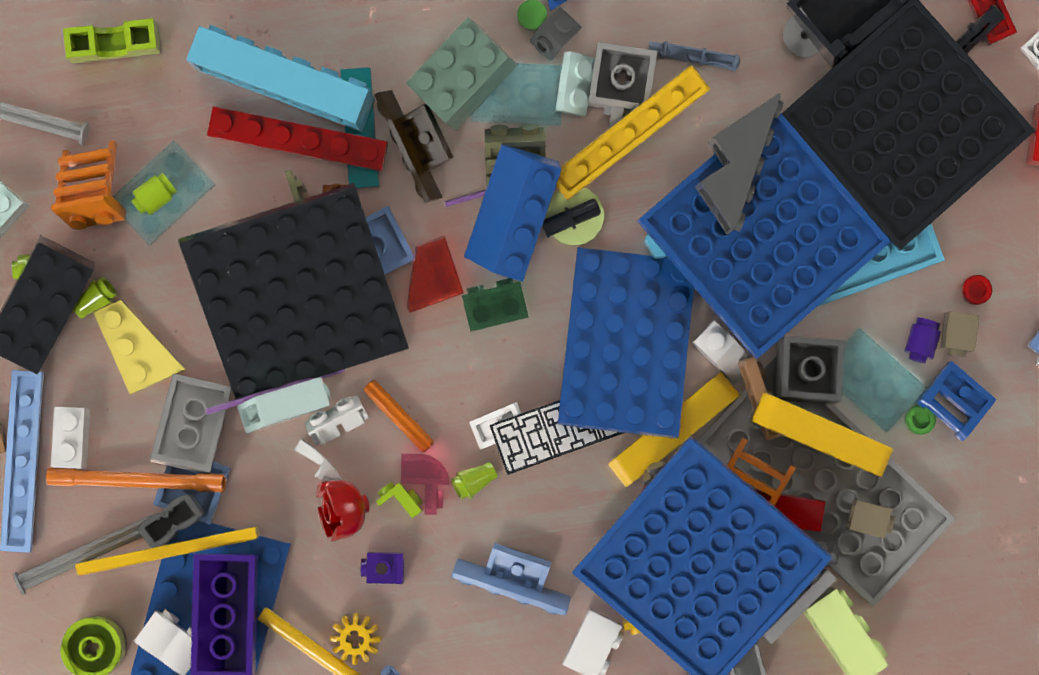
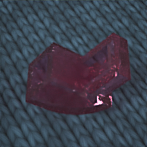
(427, 471)

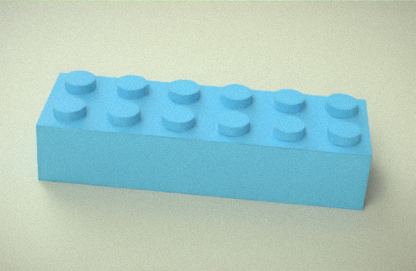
(280, 78)

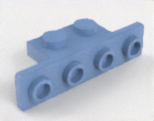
(514, 576)

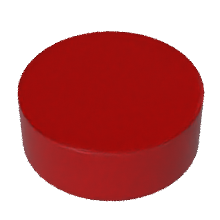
(976, 290)

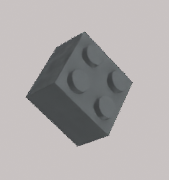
(809, 370)

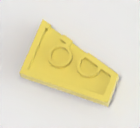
(134, 348)

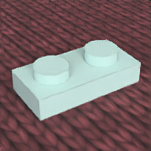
(575, 84)

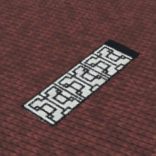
(537, 437)

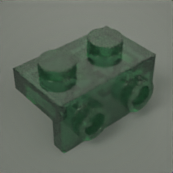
(494, 305)

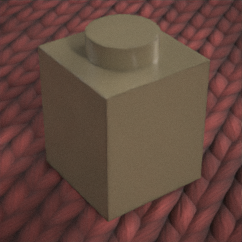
(959, 333)
(870, 519)

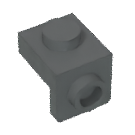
(555, 33)

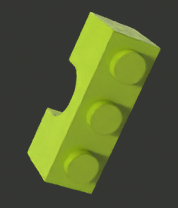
(122, 41)

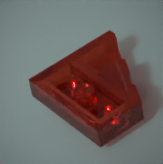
(432, 275)

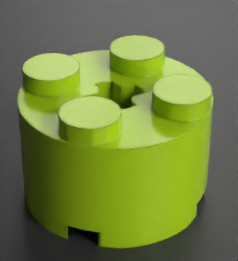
(77, 639)

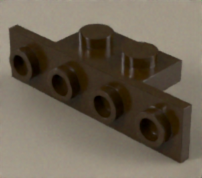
(418, 141)

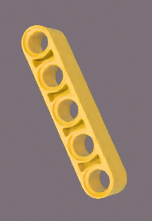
(695, 413)
(822, 434)

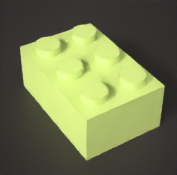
(846, 634)

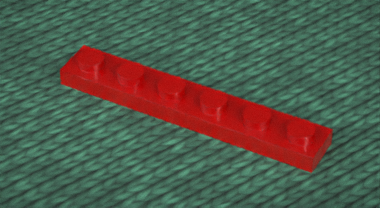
(297, 139)

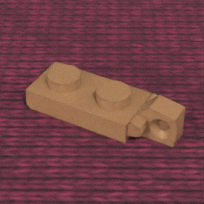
(753, 376)

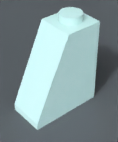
(284, 404)

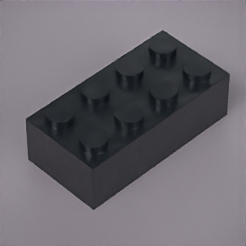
(41, 302)

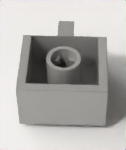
(607, 92)

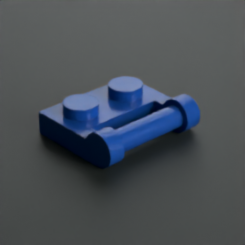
(963, 394)

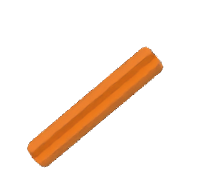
(398, 415)

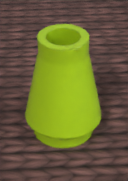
(95, 296)
(471, 481)

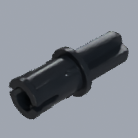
(571, 217)

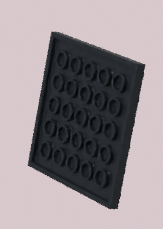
(908, 123)
(294, 292)

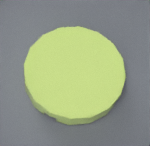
(584, 231)

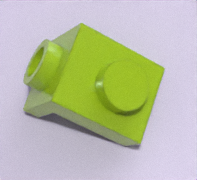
(408, 499)

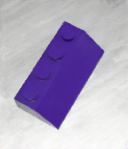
(224, 614)

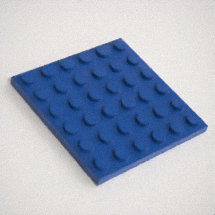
(792, 252)
(701, 563)

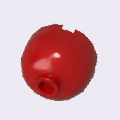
(341, 508)

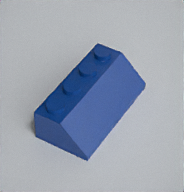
(512, 212)

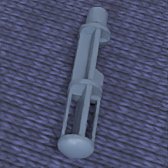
(695, 55)

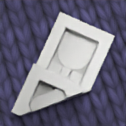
(326, 470)

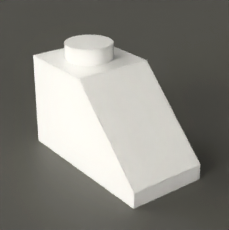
(721, 350)

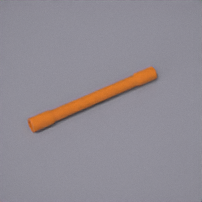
(199, 482)

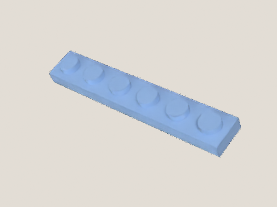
(21, 461)

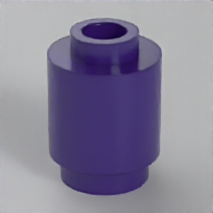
(923, 340)

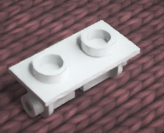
(323, 424)

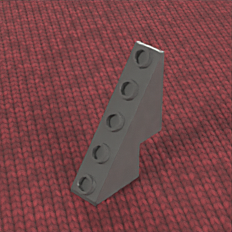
(740, 153)

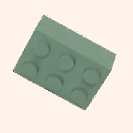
(461, 73)

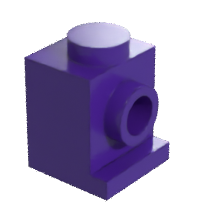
(394, 563)

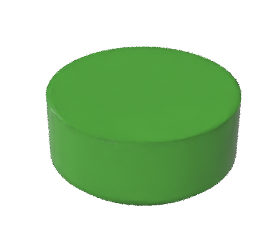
(531, 14)
(919, 420)

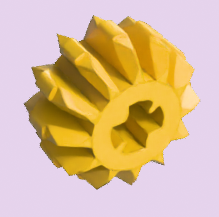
(363, 631)

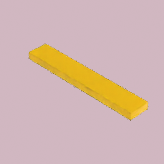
(631, 131)
(167, 550)

